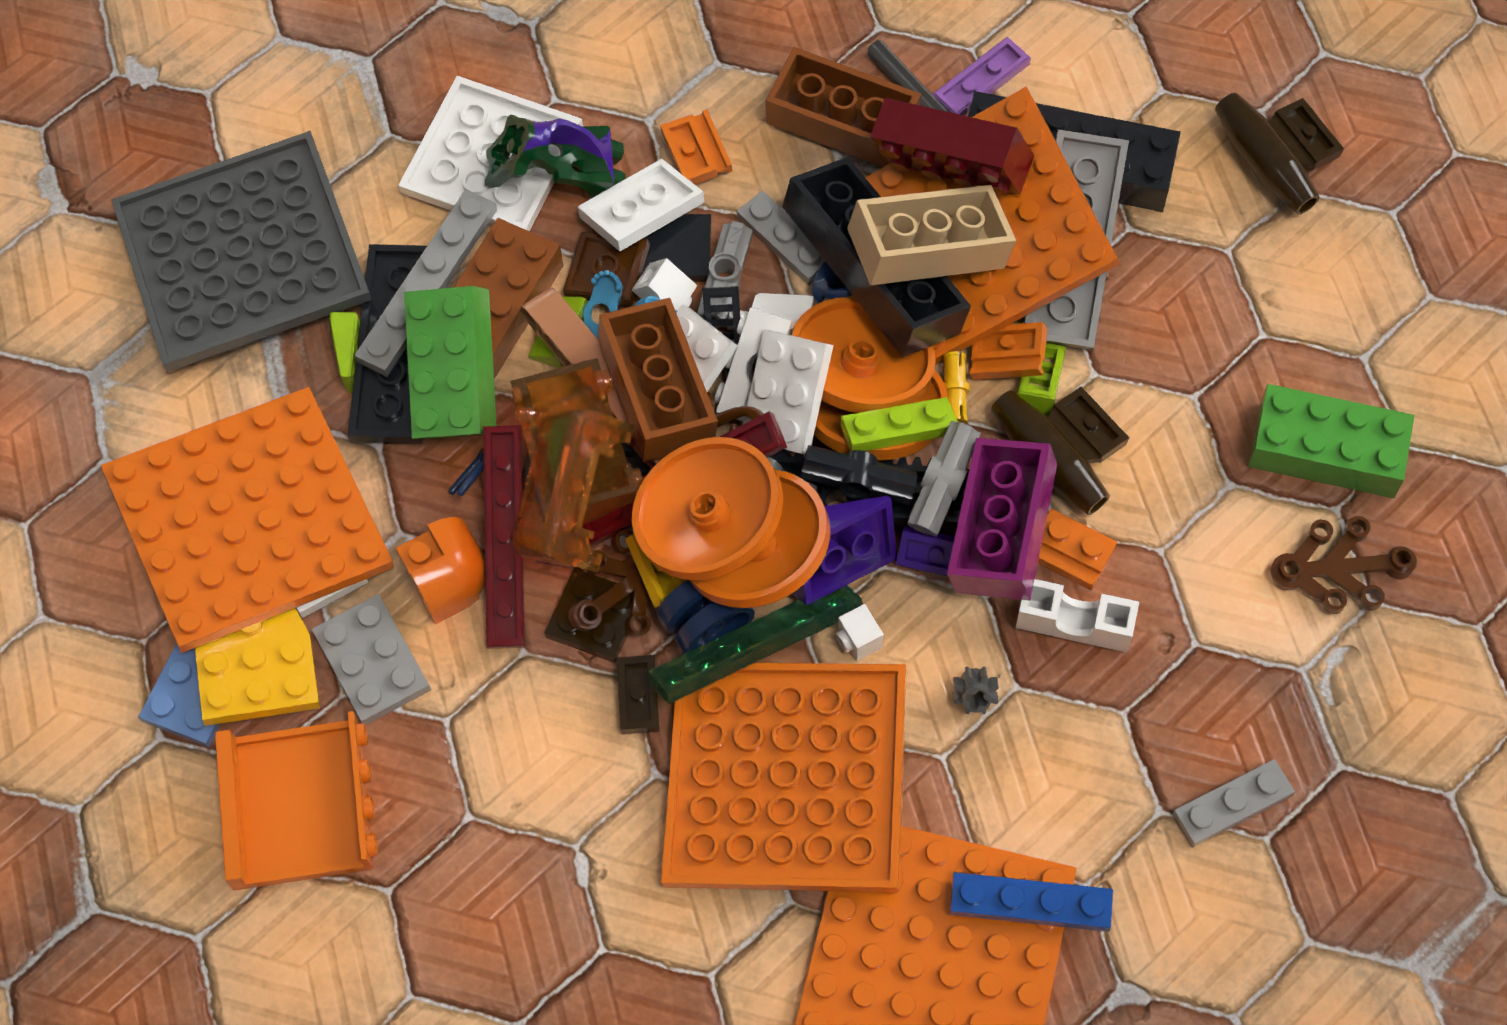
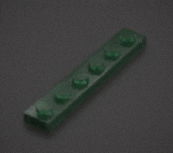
(750, 644)

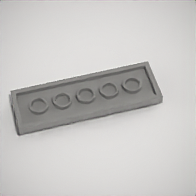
(1099, 170)

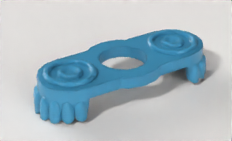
(606, 291)

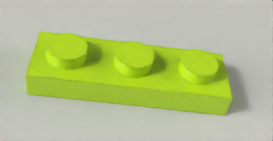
(897, 424)

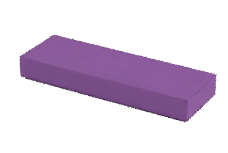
(983, 76)

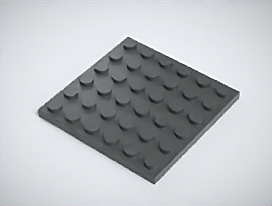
(239, 251)

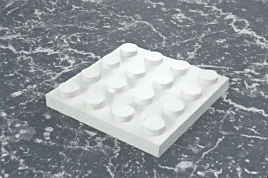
(455, 153)

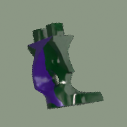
(579, 146)

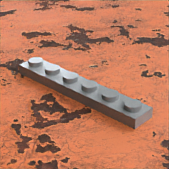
(432, 271)

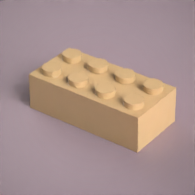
(931, 234)

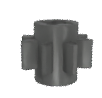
(975, 690)

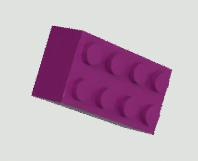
(1002, 519)

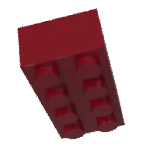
(952, 146)

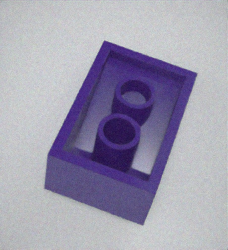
(858, 544)

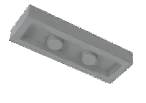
(781, 235)
(1233, 803)

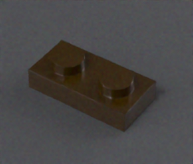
(636, 695)

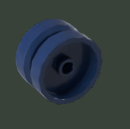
(697, 618)

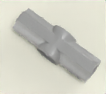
(728, 258)
(943, 478)

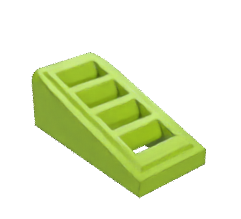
(345, 336)
(1044, 397)

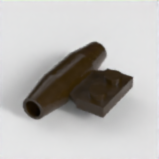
(1280, 147)
(1078, 436)

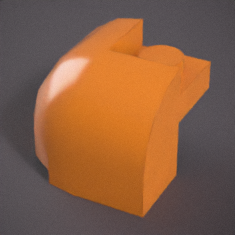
(445, 567)

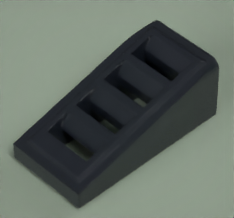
(720, 292)

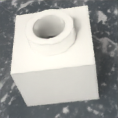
(859, 633)

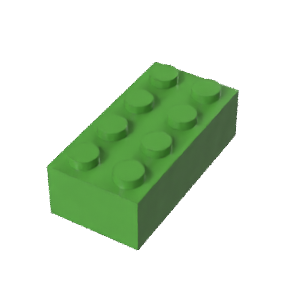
(450, 362)
(1331, 441)

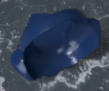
(828, 285)

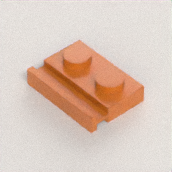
(696, 147)
(1010, 352)
(1074, 549)

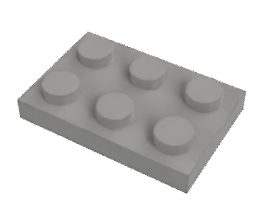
(371, 659)

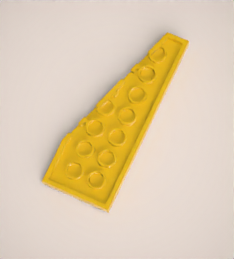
(258, 671)

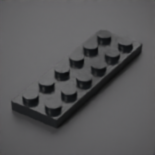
(379, 402)

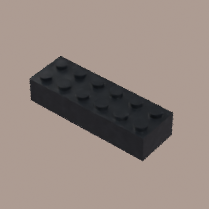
(1149, 151)
(907, 312)

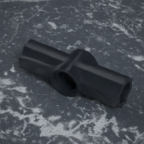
(858, 474)

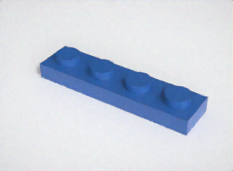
(1031, 902)

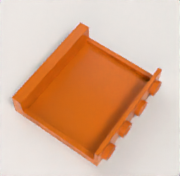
(295, 804)

